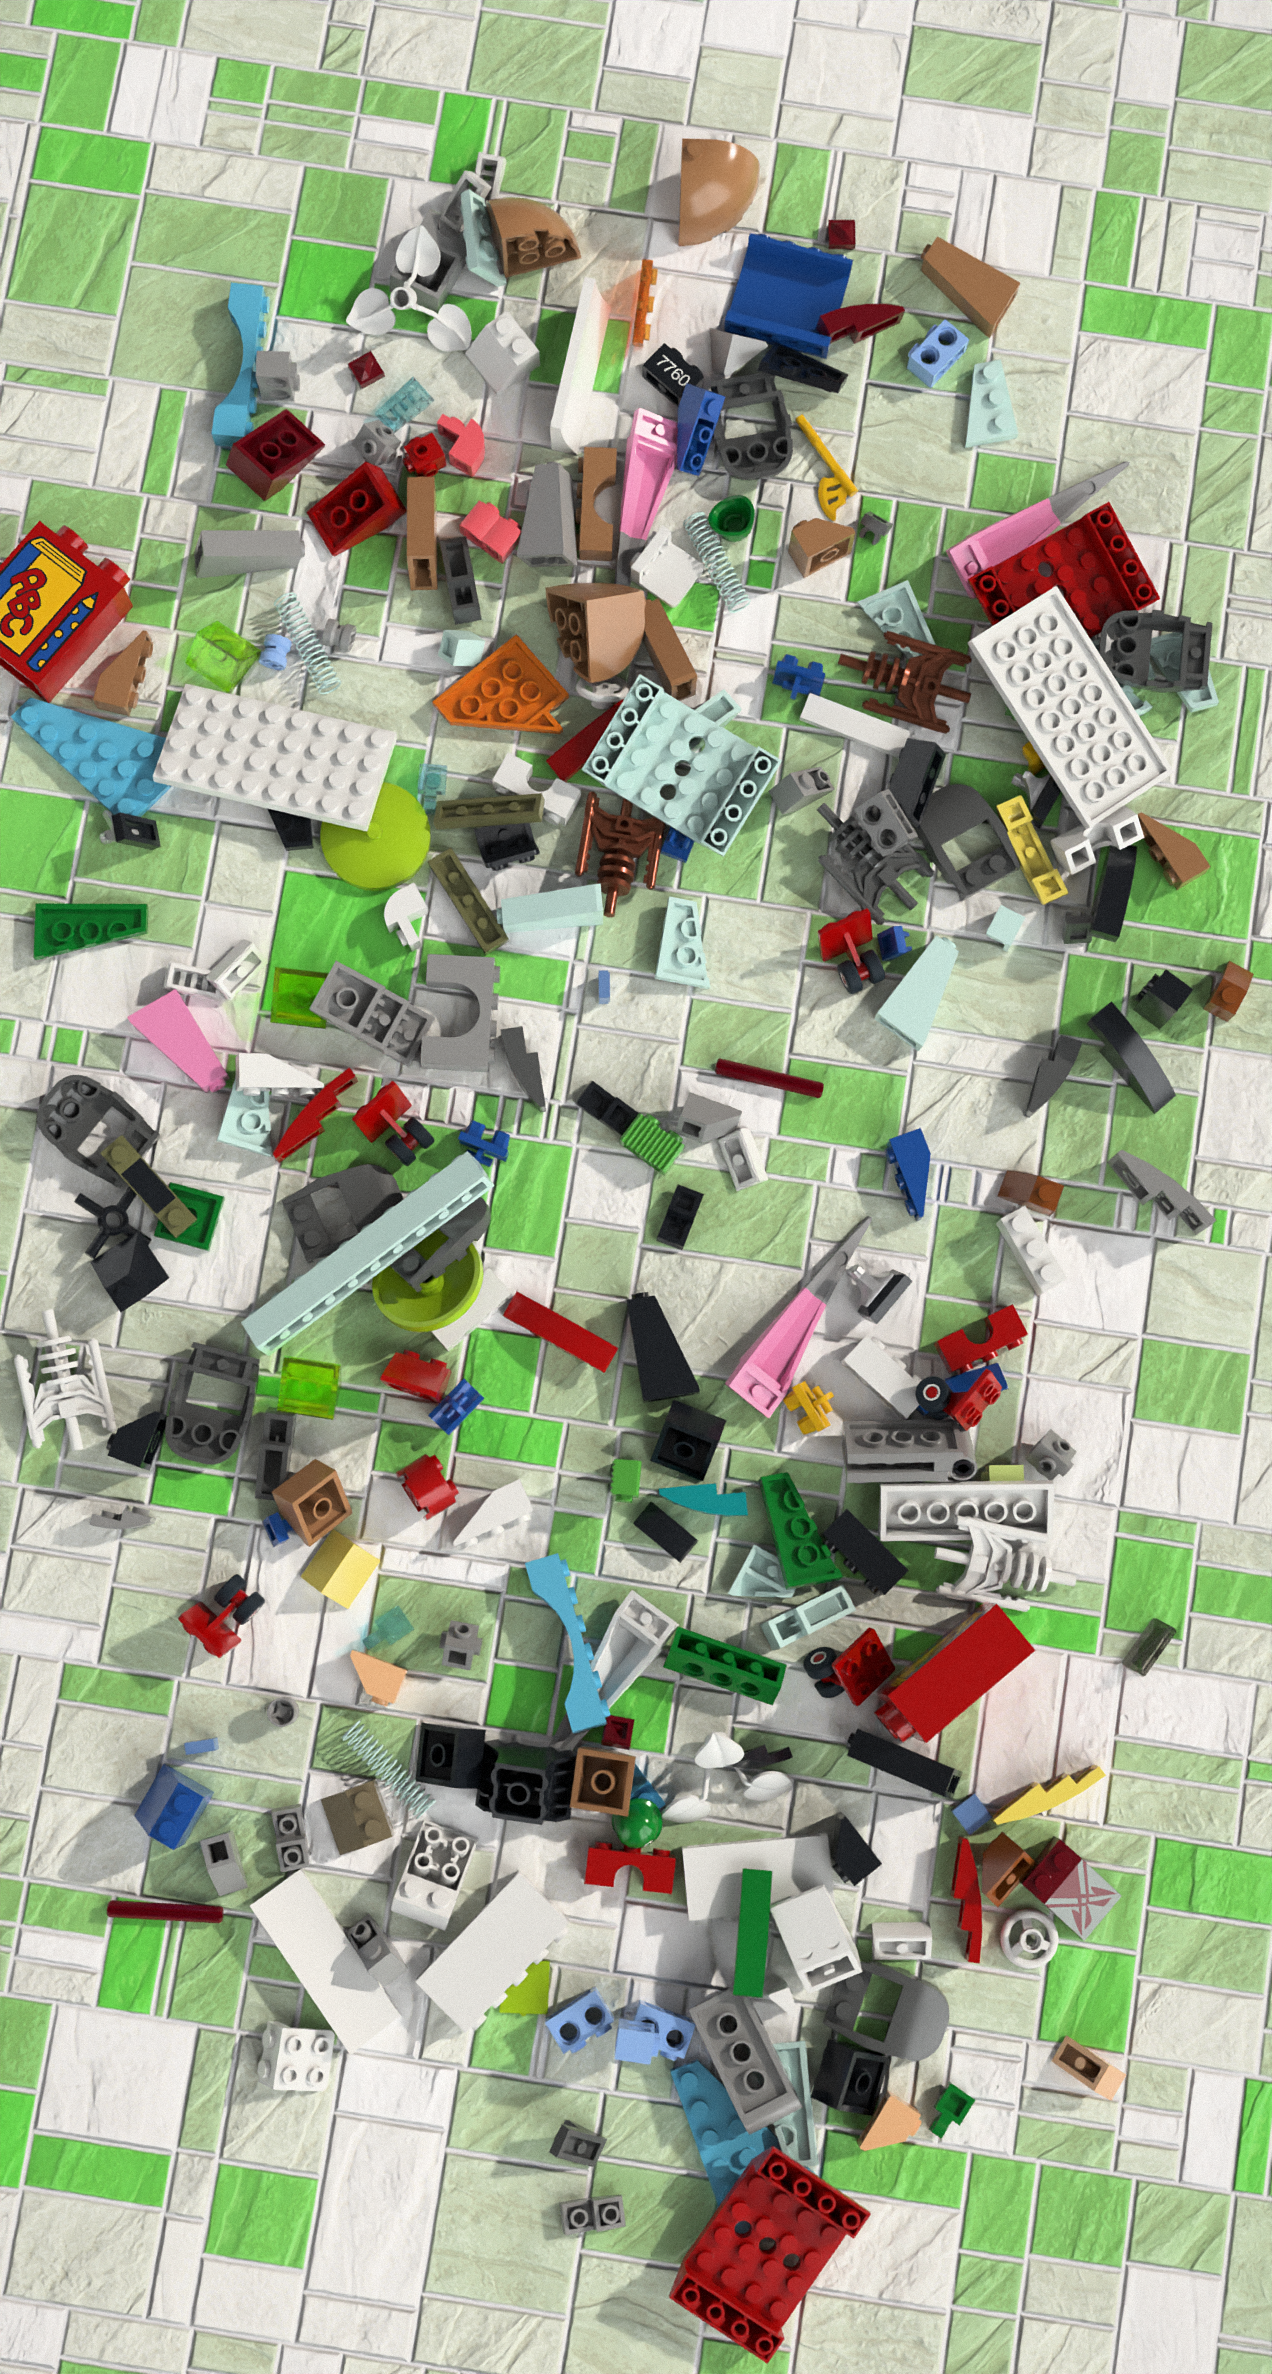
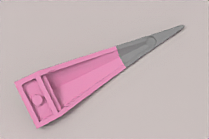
(647, 471)
(1022, 529)
(774, 1357)

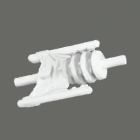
(65, 1393)
(991, 1565)

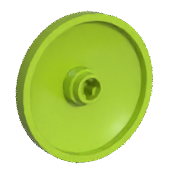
(388, 851)
(440, 1299)

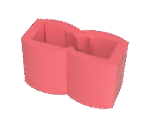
(491, 531)

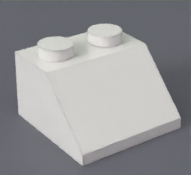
(503, 353)

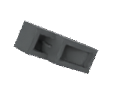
(460, 580)
(524, 1066)
(1052, 1073)
(275, 1452)

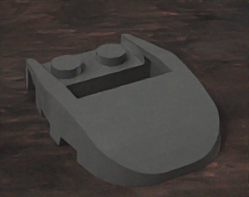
(756, 454)
(1127, 647)
(952, 813)
(73, 1112)
(367, 1192)
(461, 1231)
(203, 1432)
(916, 2021)

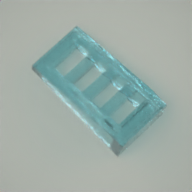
(417, 407)

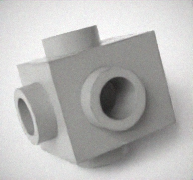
(376, 443)
(1051, 1455)
(460, 1639)

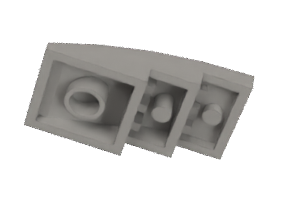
(371, 1013)
(1170, 1197)

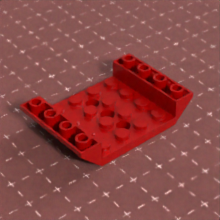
(1086, 560)
(747, 2288)

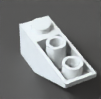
(266, 1073)
(501, 1507)

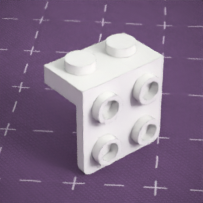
(665, 568)
(295, 2057)

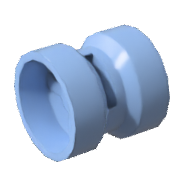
(275, 652)

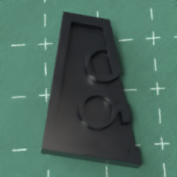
(801, 368)
(293, 830)

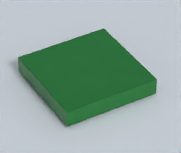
(204, 1207)

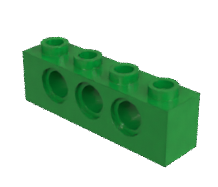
(725, 1666)

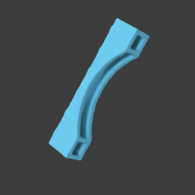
(234, 413)
(583, 1701)

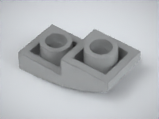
(129, 1520)
(290, 1837)
(592, 2213)

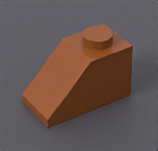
(1229, 992)
(1031, 1191)
(1003, 1868)

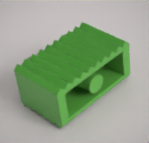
(652, 1143)
(625, 1480)

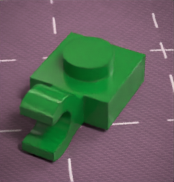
(953, 2106)

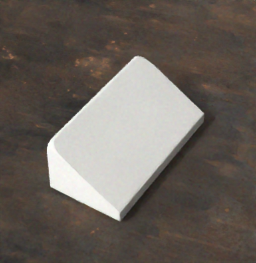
(237, 969)
(742, 1159)
(901, 1941)
(781, 1995)

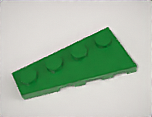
(81, 926)
(798, 1545)

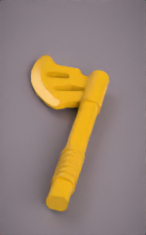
(847, 487)

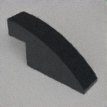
(1113, 893)
(1131, 1057)

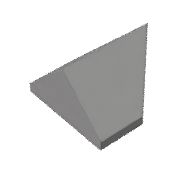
(732, 351)

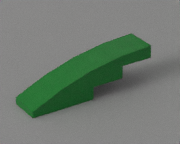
(752, 1933)

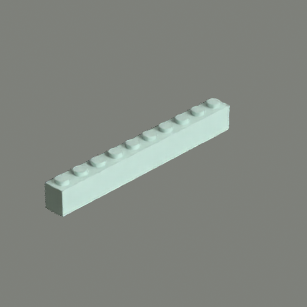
(367, 1253)

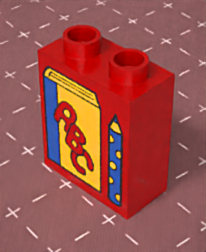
(56, 608)
(952, 1674)

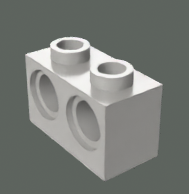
(276, 376)
(891, 818)

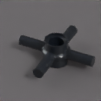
(105, 1230)

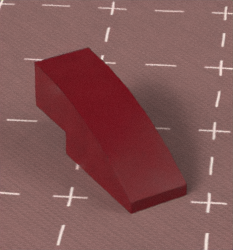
(859, 321)

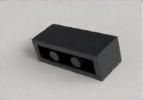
(916, 777)
(1161, 998)
(863, 1553)

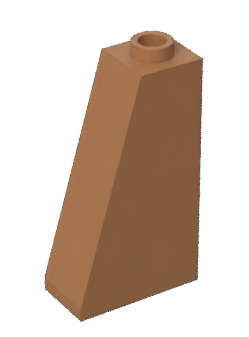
(970, 284)
(422, 533)
(668, 653)

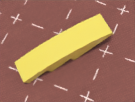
(1036, 1799)

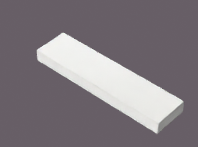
(854, 725)

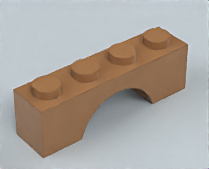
(599, 473)

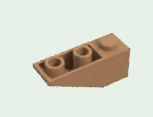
(120, 680)
(1176, 854)

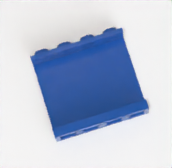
(785, 292)

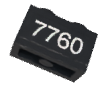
(670, 373)

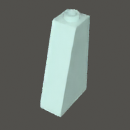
(552, 910)
(917, 997)

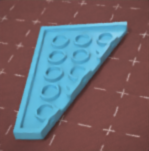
(101, 755)
(718, 2130)

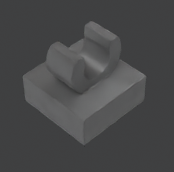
(875, 524)
(1077, 928)

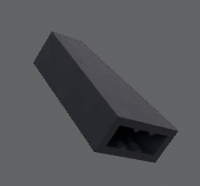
(658, 1356)
(903, 1763)

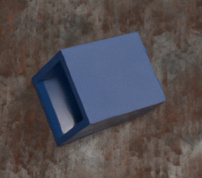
(172, 1807)

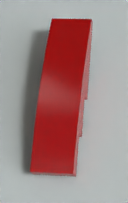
(576, 751)
(307, 1124)
(560, 1332)
(966, 1887)

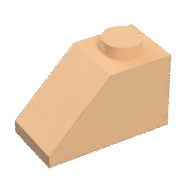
(379, 1677)
(1088, 2068)
(890, 2123)

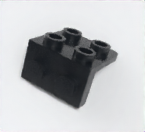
(506, 844)

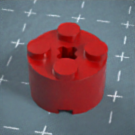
(427, 1486)

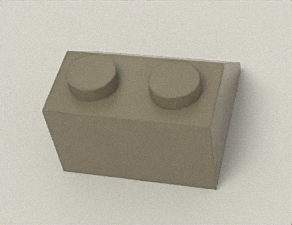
(358, 1817)

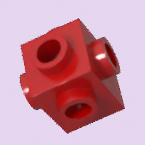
(424, 456)

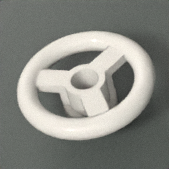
(603, 693)
(1038, 1944)

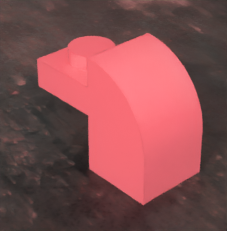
(469, 444)

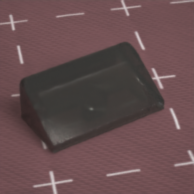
(1148, 1647)

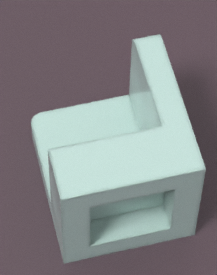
(461, 648)
(1005, 926)

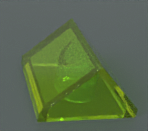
(221, 656)
(293, 996)
(309, 1387)

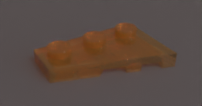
(645, 303)

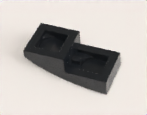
(606, 1108)
(680, 1217)
(665, 1532)
(759, 1757)

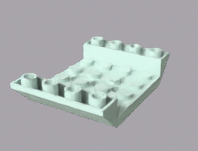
(654, 735)

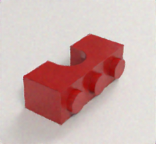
(1004, 1330)
(605, 1861)

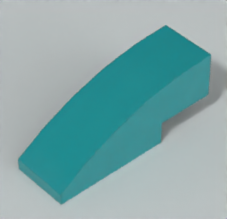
(705, 1500)

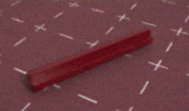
(769, 1078)
(165, 1911)

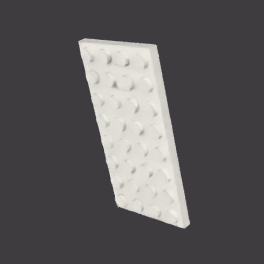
(1070, 707)
(275, 757)

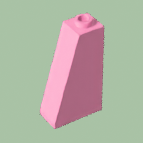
(177, 1035)

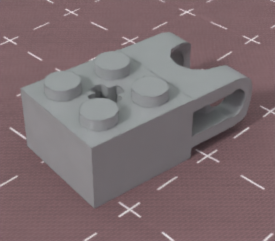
(434, 289)

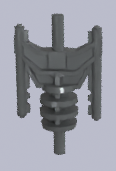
(872, 871)

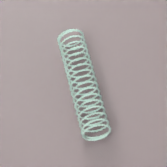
(716, 560)
(325, 682)
(428, 1805)

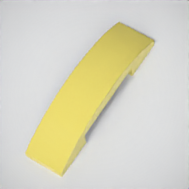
(1030, 852)

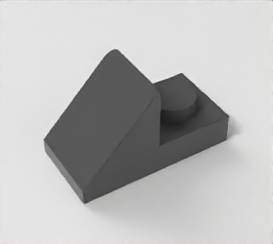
(577, 2144)

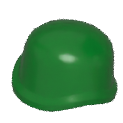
(732, 518)
(640, 1826)

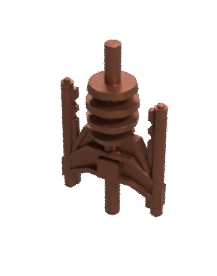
(917, 681)
(621, 841)

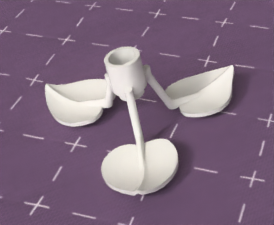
(373, 313)
(718, 1753)

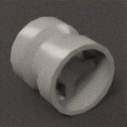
(339, 635)
(278, 1713)

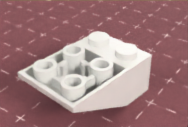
(434, 1875)
(816, 1938)

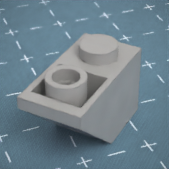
(801, 789)
(706, 1119)
(224, 1862)
(376, 1951)

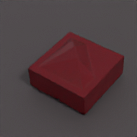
(841, 234)
(366, 370)
(618, 1732)

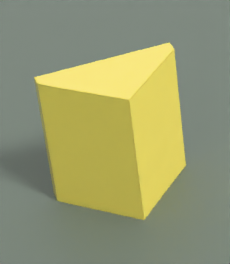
(340, 1569)

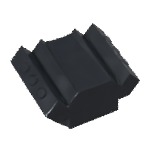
(526, 1782)

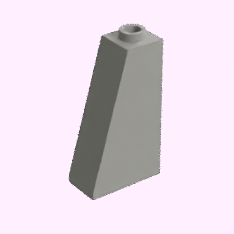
(549, 520)
(246, 551)

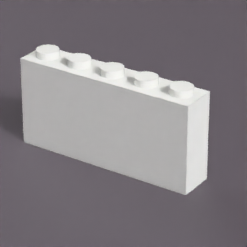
(716, 1869)
(493, 1952)

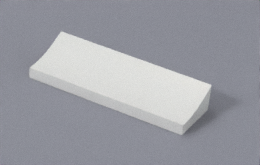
(579, 369)
(928, 1508)
(325, 1961)

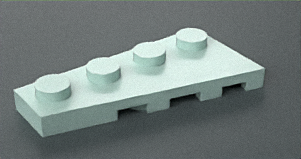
(797, 2129)

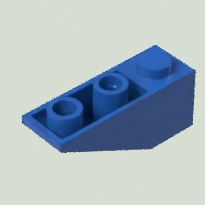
(696, 425)
(912, 1162)

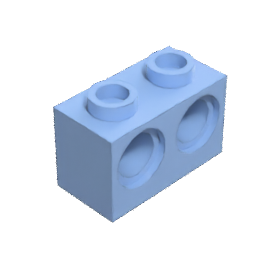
(941, 355)
(575, 2014)
(665, 2022)
(636, 2041)

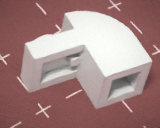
(402, 909)

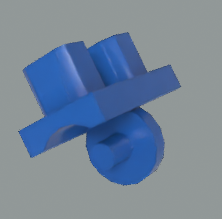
(799, 678)
(496, 1149)
(456, 1407)

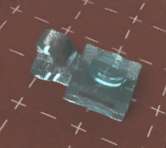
(432, 782)
(391, 1627)

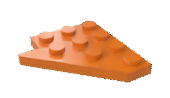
(505, 693)

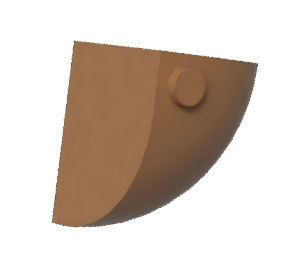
(715, 188)
(529, 235)
(597, 626)

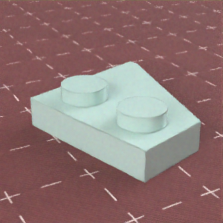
(760, 1577)

